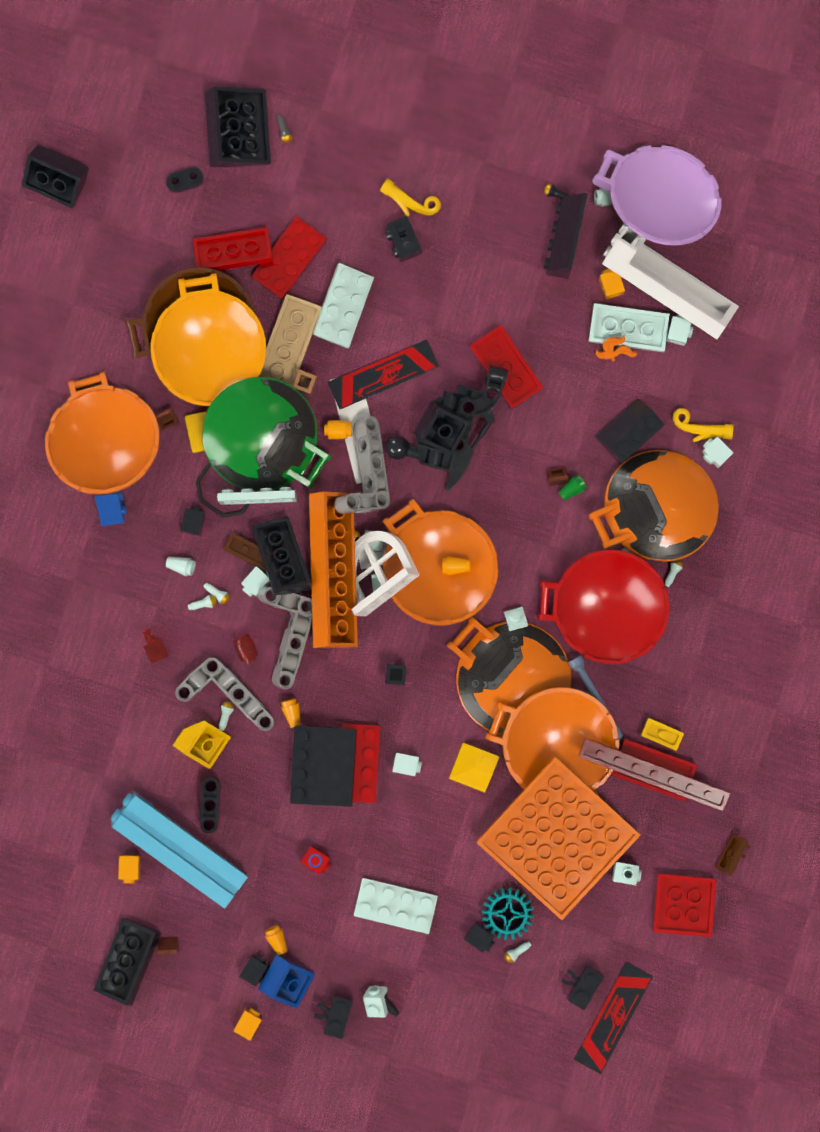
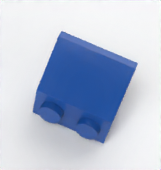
(286, 981)

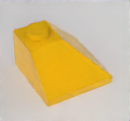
(202, 743)
(474, 767)

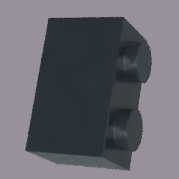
(403, 238)
(584, 987)
(337, 1015)

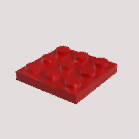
(684, 905)

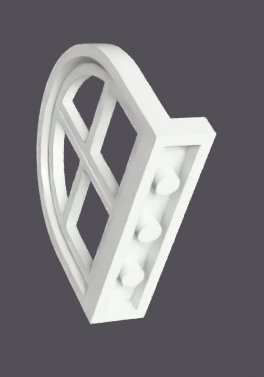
(388, 587)

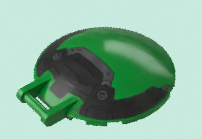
(262, 435)

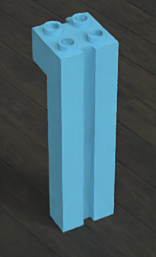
(177, 849)

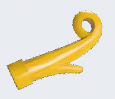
(404, 200)
(704, 431)

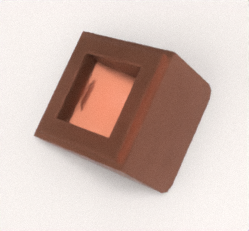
(168, 945)

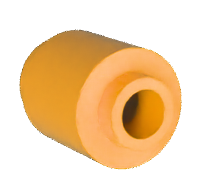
(338, 429)

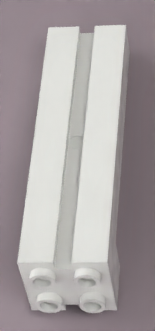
(668, 282)

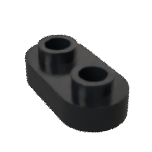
(185, 182)

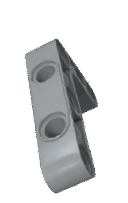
(372, 471)
(297, 628)
(228, 684)

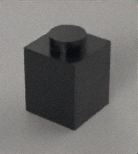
(193, 521)
(395, 674)
(479, 938)
(254, 969)

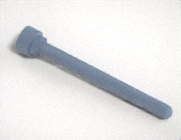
(578, 665)

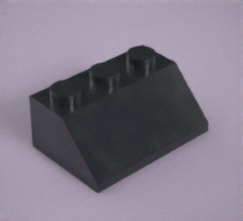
(54, 176)
(629, 431)

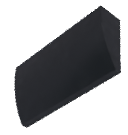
(282, 556)
(127, 962)

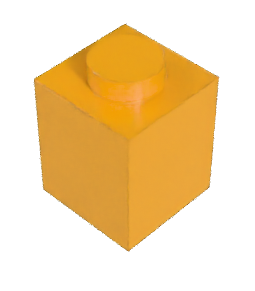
(611, 284)
(129, 868)
(248, 1023)

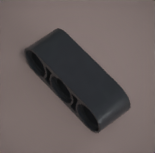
(206, 814)

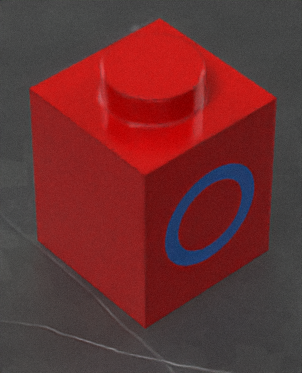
(316, 860)

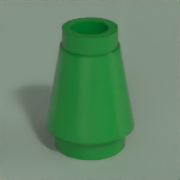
(573, 487)

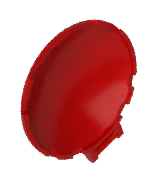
(608, 606)

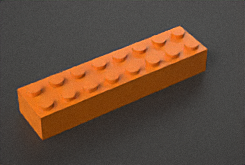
(332, 573)

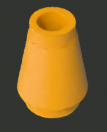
(455, 565)
(291, 712)
(276, 939)

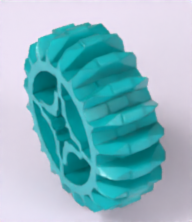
(497, 912)

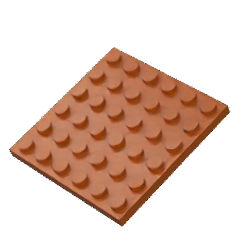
(558, 838)

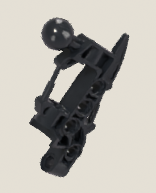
(398, 447)

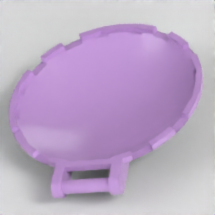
(662, 193)

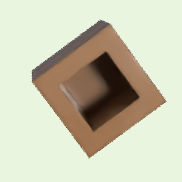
(305, 383)

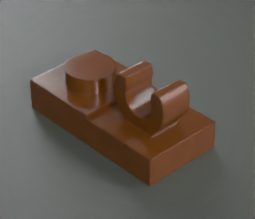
(732, 854)

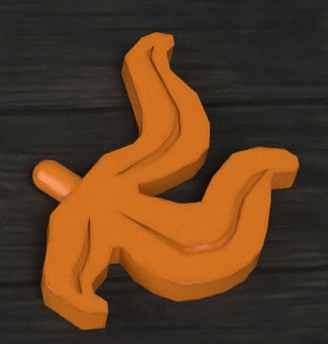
(608, 346)

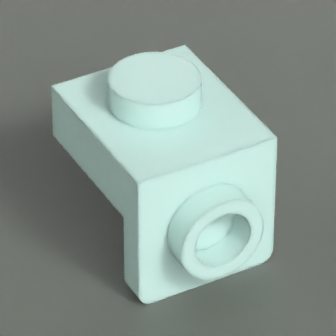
(375, 1001)

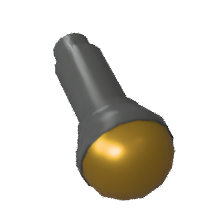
(285, 135)

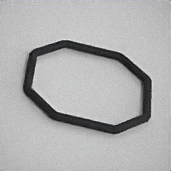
(209, 505)

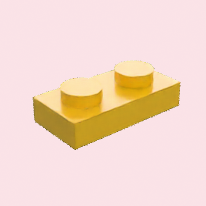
(662, 734)

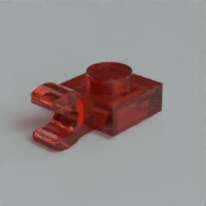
(155, 649)

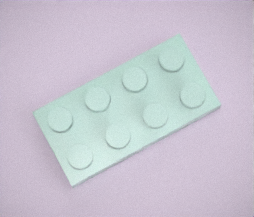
(343, 305)
(641, 328)
(248, 496)
(395, 905)

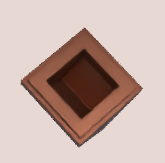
(166, 418)
(557, 476)

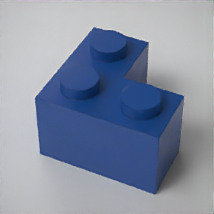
(110, 508)

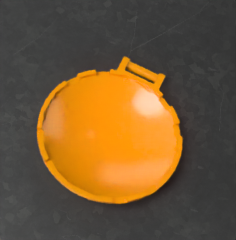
(206, 342)

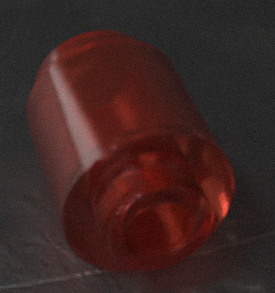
(246, 649)

